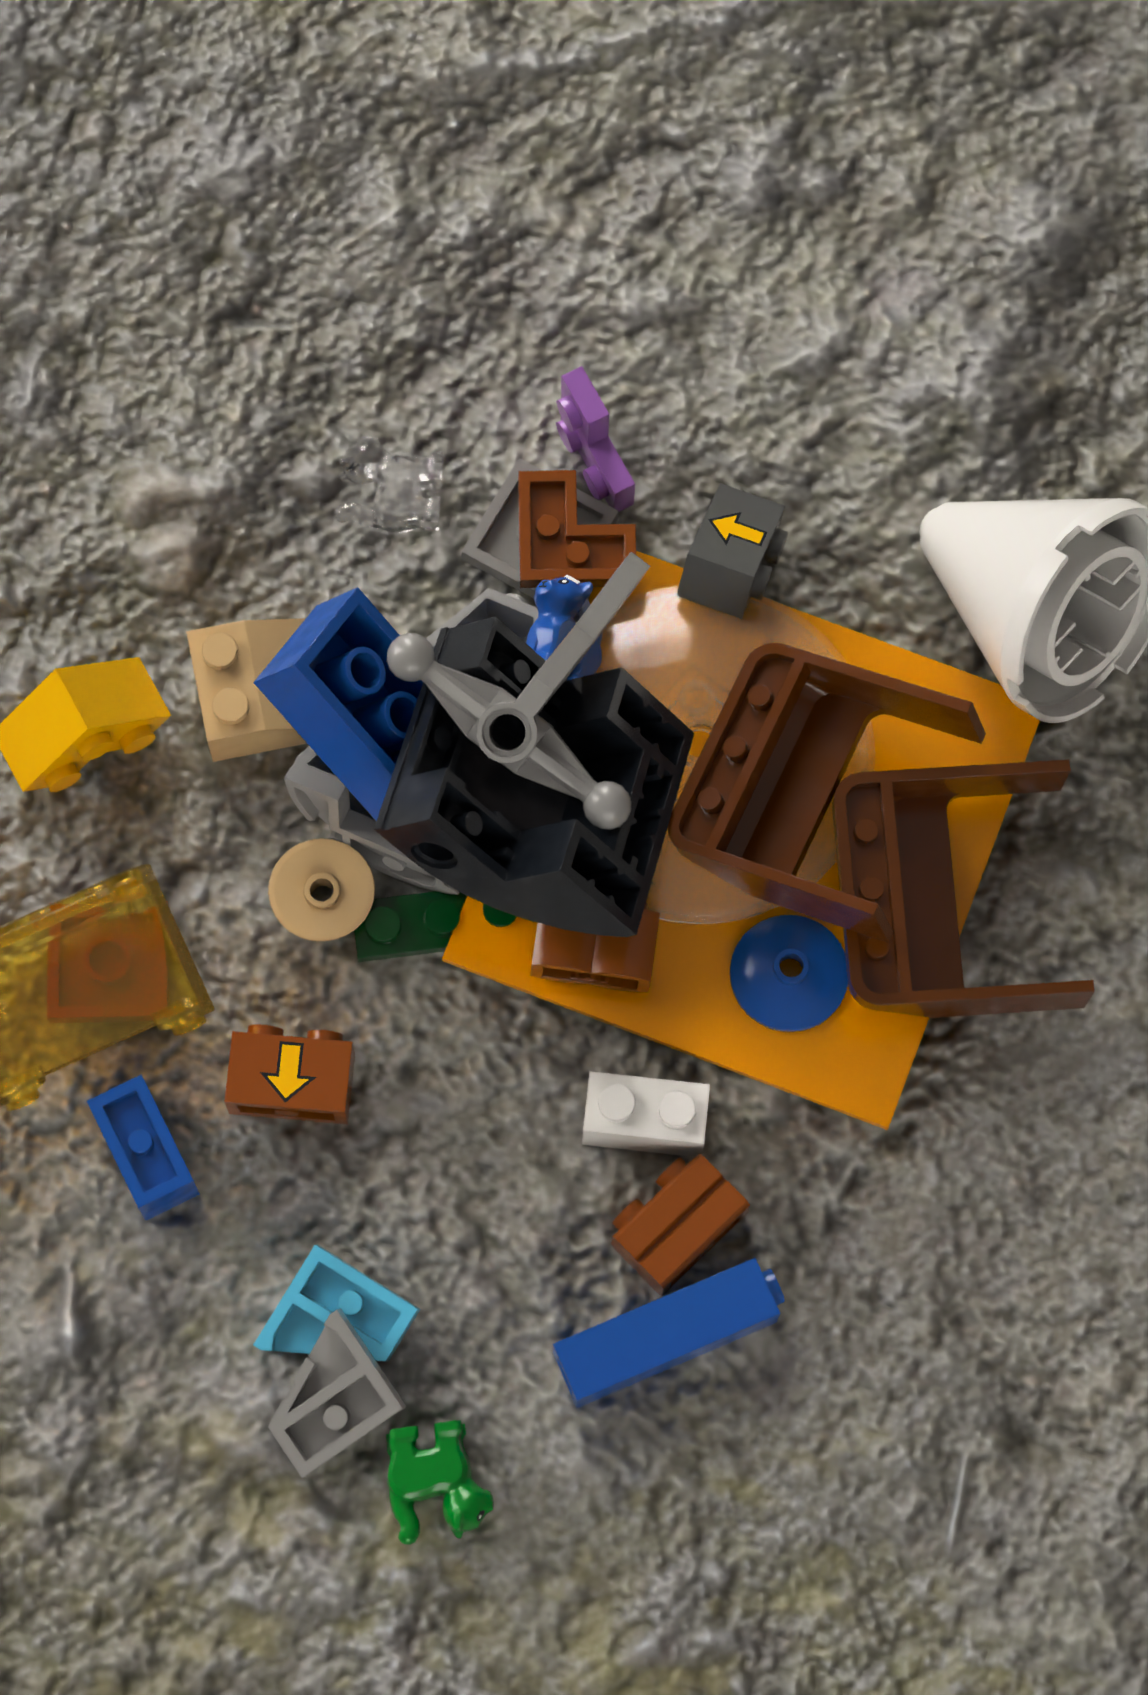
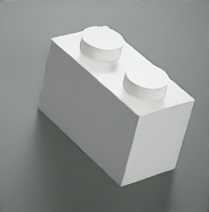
(645, 1114)

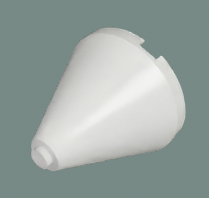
(1047, 592)

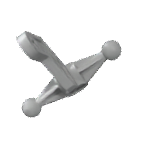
(478, 704)

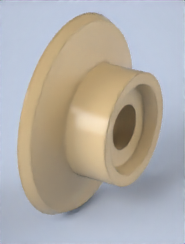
(316, 865)

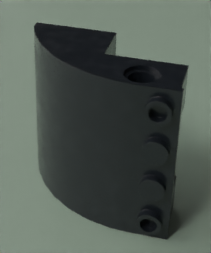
(518, 839)

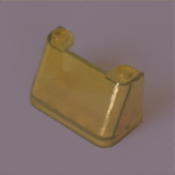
(91, 978)

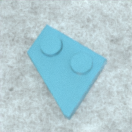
(332, 1284)

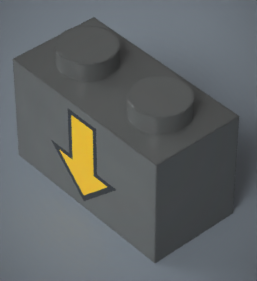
(732, 551)

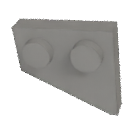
(333, 1398)

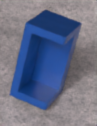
(143, 1147)

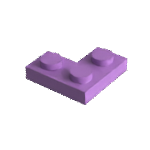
(586, 429)

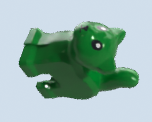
(431, 1473)

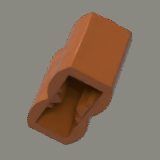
(597, 959)

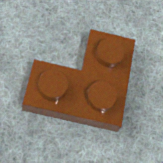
(554, 543)

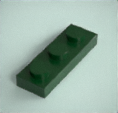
(415, 925)

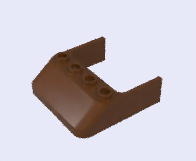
(778, 765)
(898, 855)

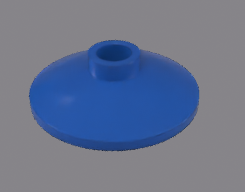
(781, 1000)

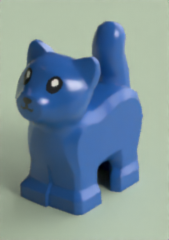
(557, 605)

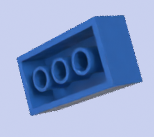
(342, 695)

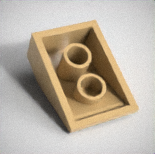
(233, 708)

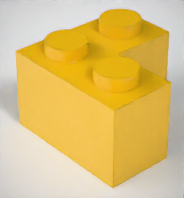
(78, 718)

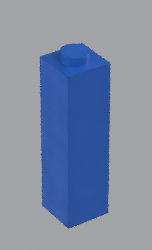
(668, 1331)

